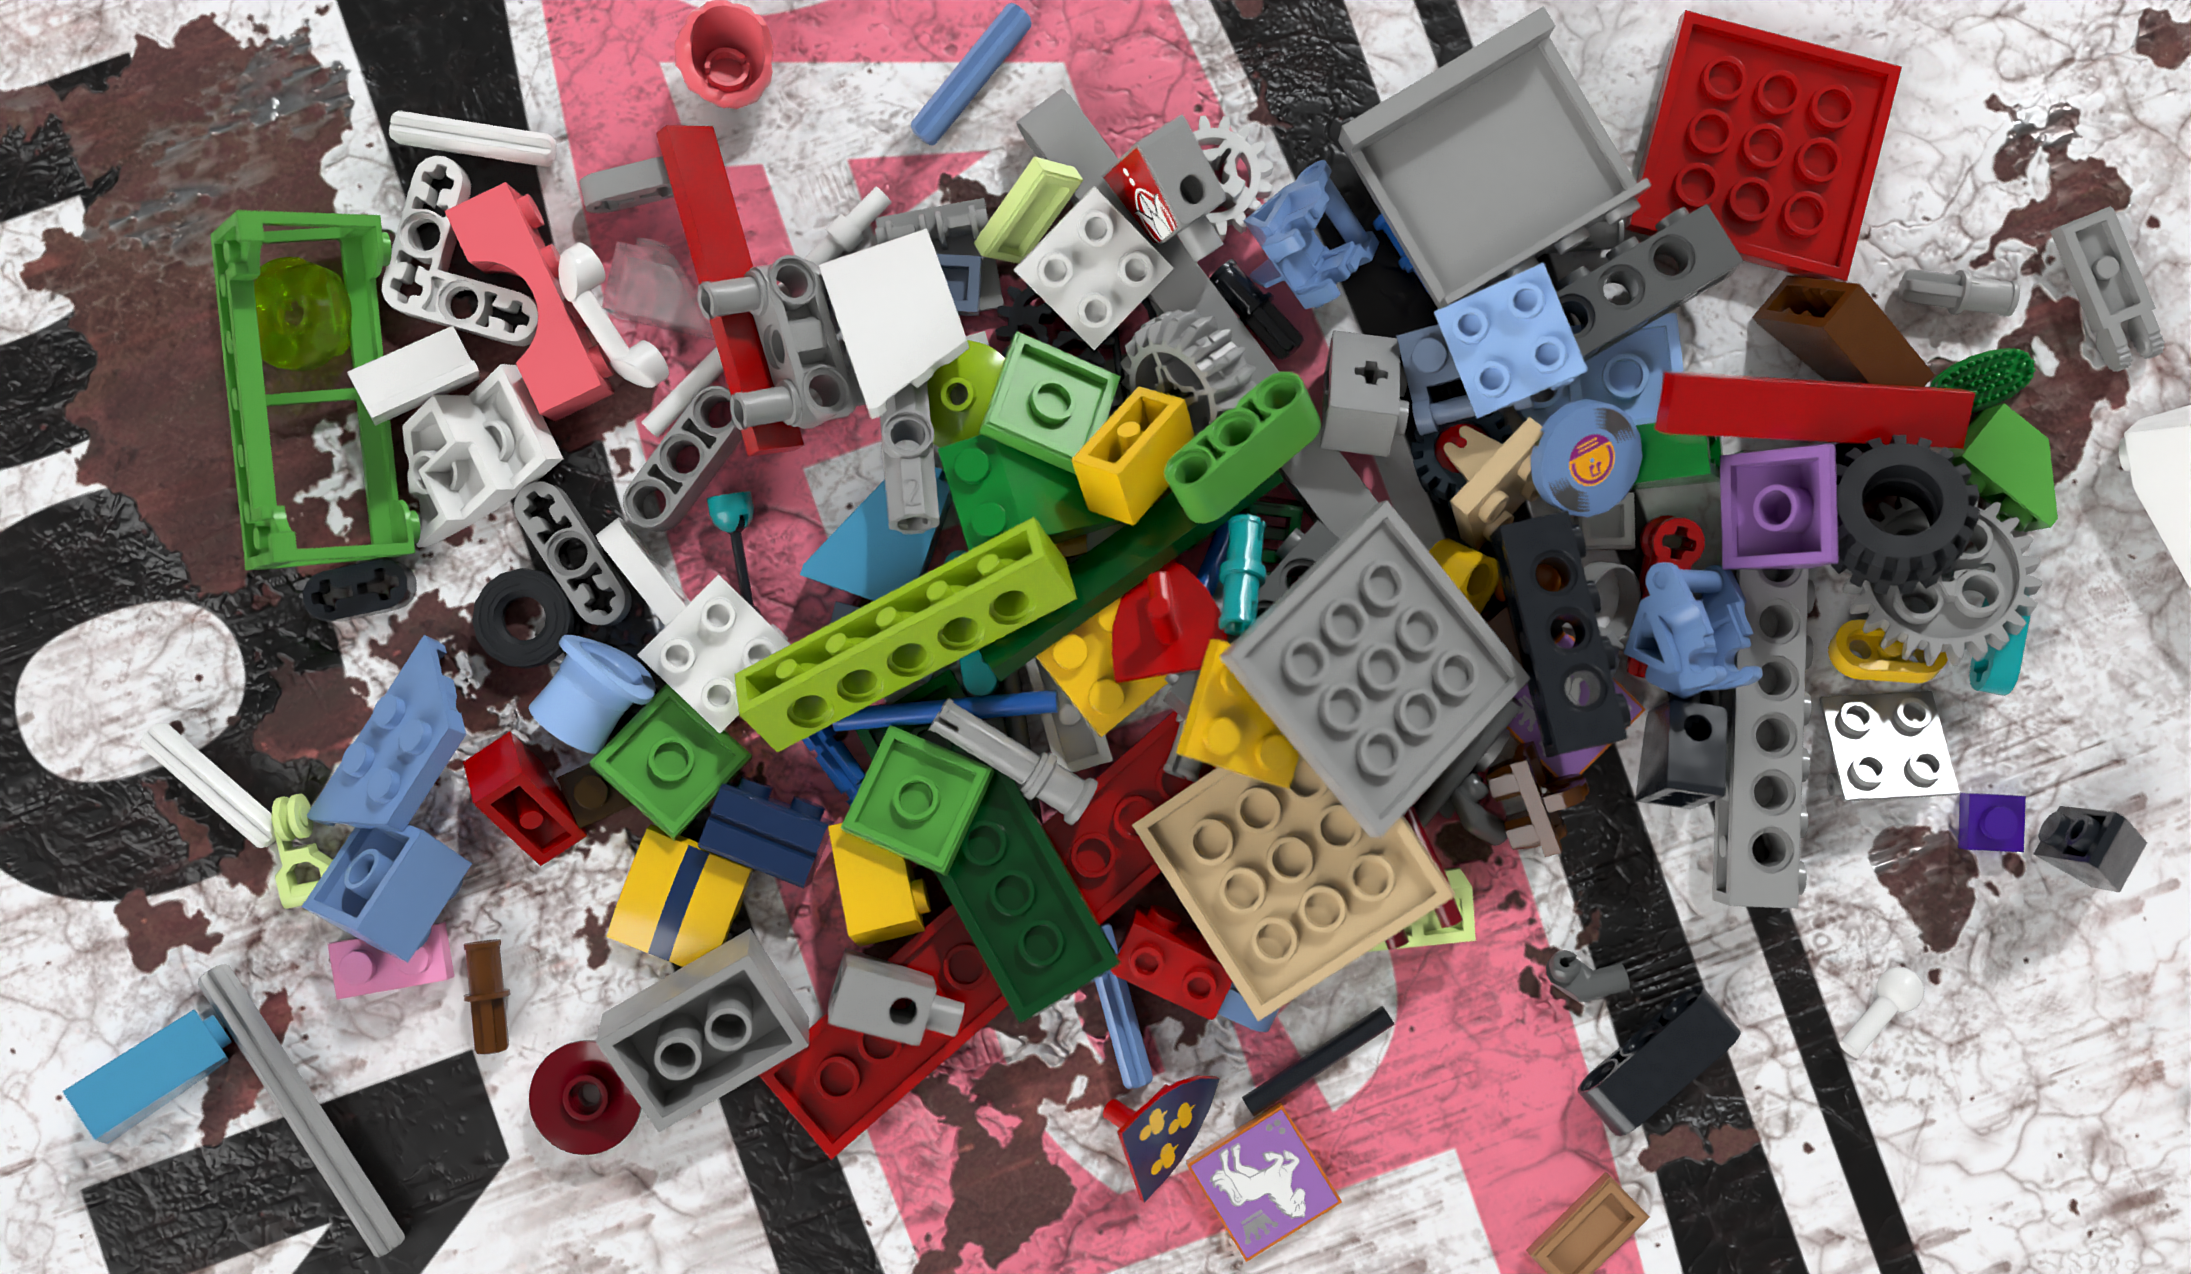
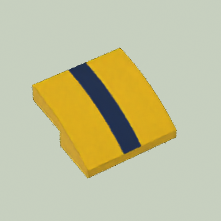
(678, 899)

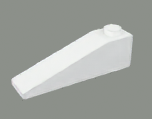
(2160, 468)

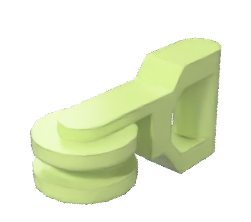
(291, 821)

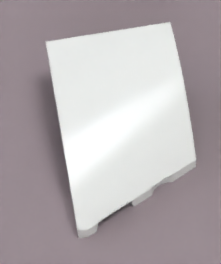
(894, 315)
(475, 452)

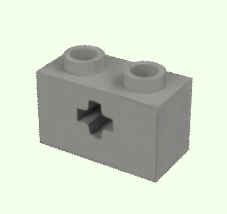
(1363, 394)

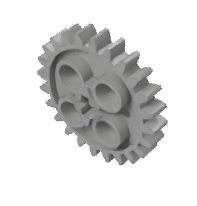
(1952, 621)

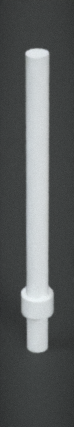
(842, 235)

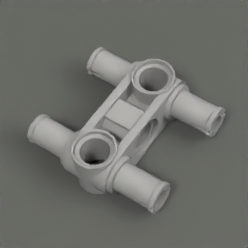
(795, 341)

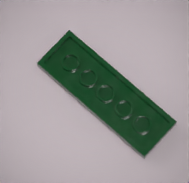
(1014, 887)

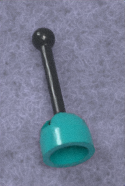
(732, 515)

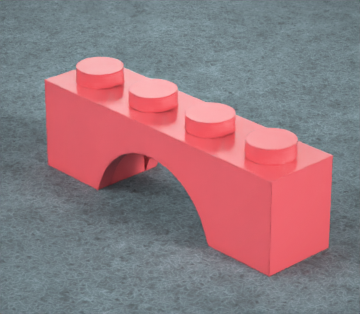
(560, 364)

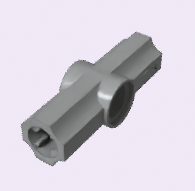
(909, 474)

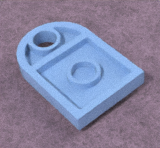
(1623, 375)

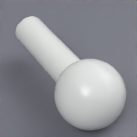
(1897, 991)

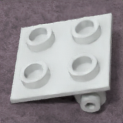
(1093, 268)
(709, 645)

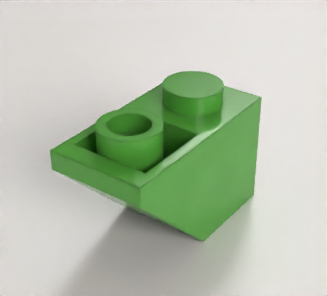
(2010, 467)

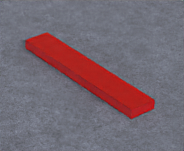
(718, 255)
(1811, 409)

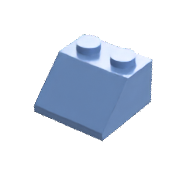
(388, 887)

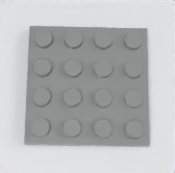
(1376, 668)

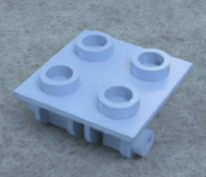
(1511, 341)

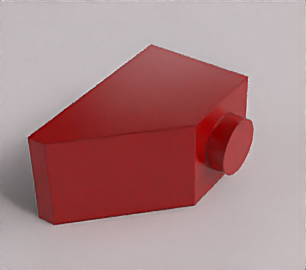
(522, 798)

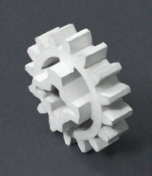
(1238, 197)

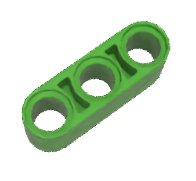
(1243, 447)

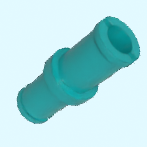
(1242, 573)

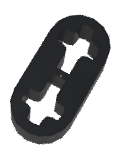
(357, 578)

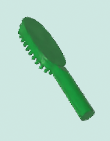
(1990, 374)

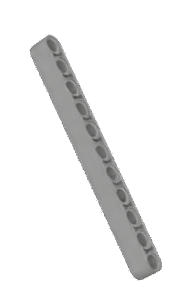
(1315, 475)

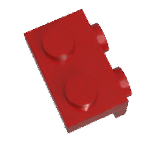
(1172, 962)

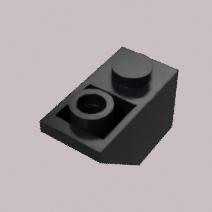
(2091, 846)

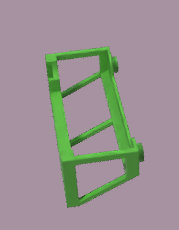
(236, 262)

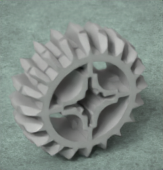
(1189, 361)

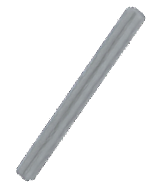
(301, 1110)

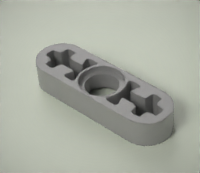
(562, 512)

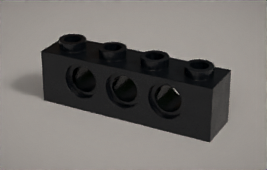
(1561, 723)

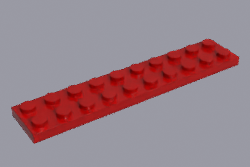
(856, 1077)

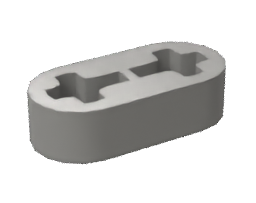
(626, 186)

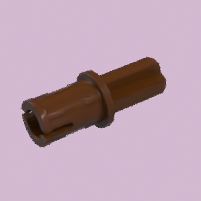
(487, 996)

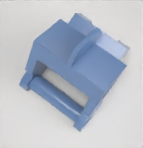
(1295, 252)
(1692, 640)

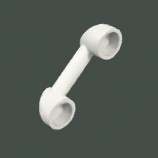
(578, 275)

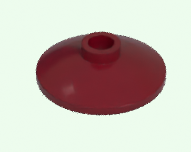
(565, 1114)

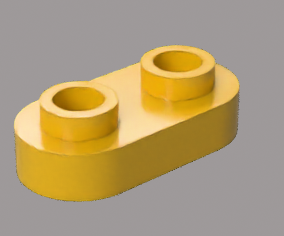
(1878, 663)

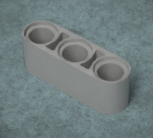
(661, 470)

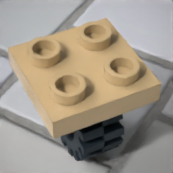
(1478, 471)

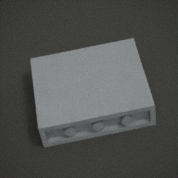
(1490, 163)

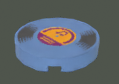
(1586, 458)

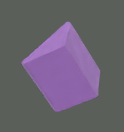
(1779, 508)

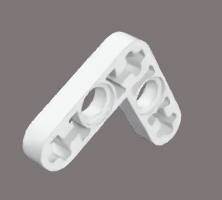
(437, 283)

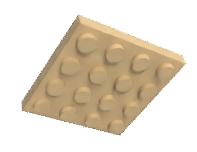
(1287, 879)

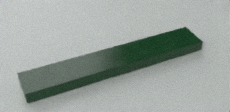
(1109, 573)

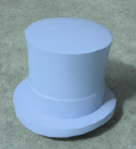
(590, 693)

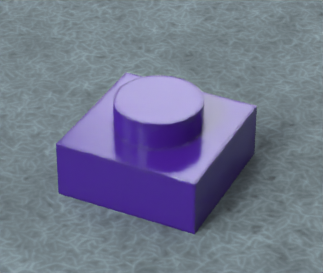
(1991, 822)

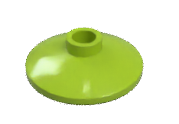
(978, 372)

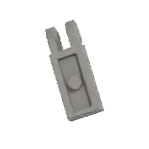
(2109, 287)

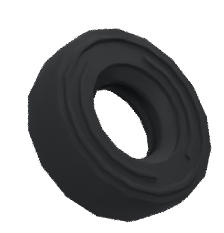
(491, 610)

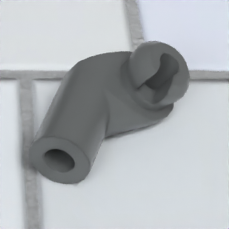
(1472, 814)
(1582, 982)

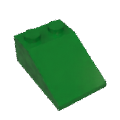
(1005, 487)

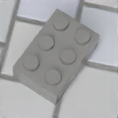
(703, 1030)

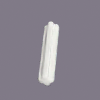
(473, 138)
(209, 783)

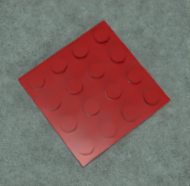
(1770, 139)

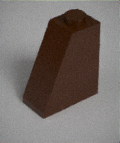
(1840, 333)

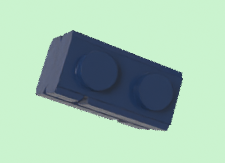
(766, 831)

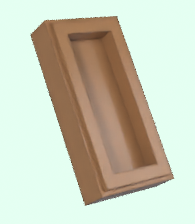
(1589, 1230)

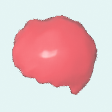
(725, 54)

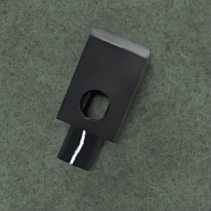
(1683, 753)

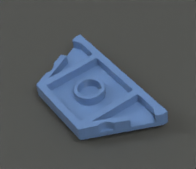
(398, 749)

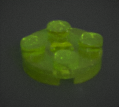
(325, 317)

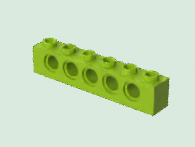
(904, 635)

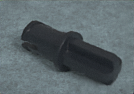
(1256, 310)

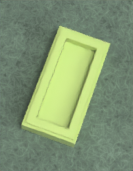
(1028, 210)

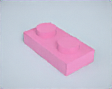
(367, 970)

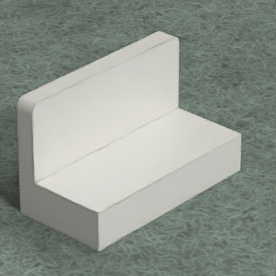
(413, 375)

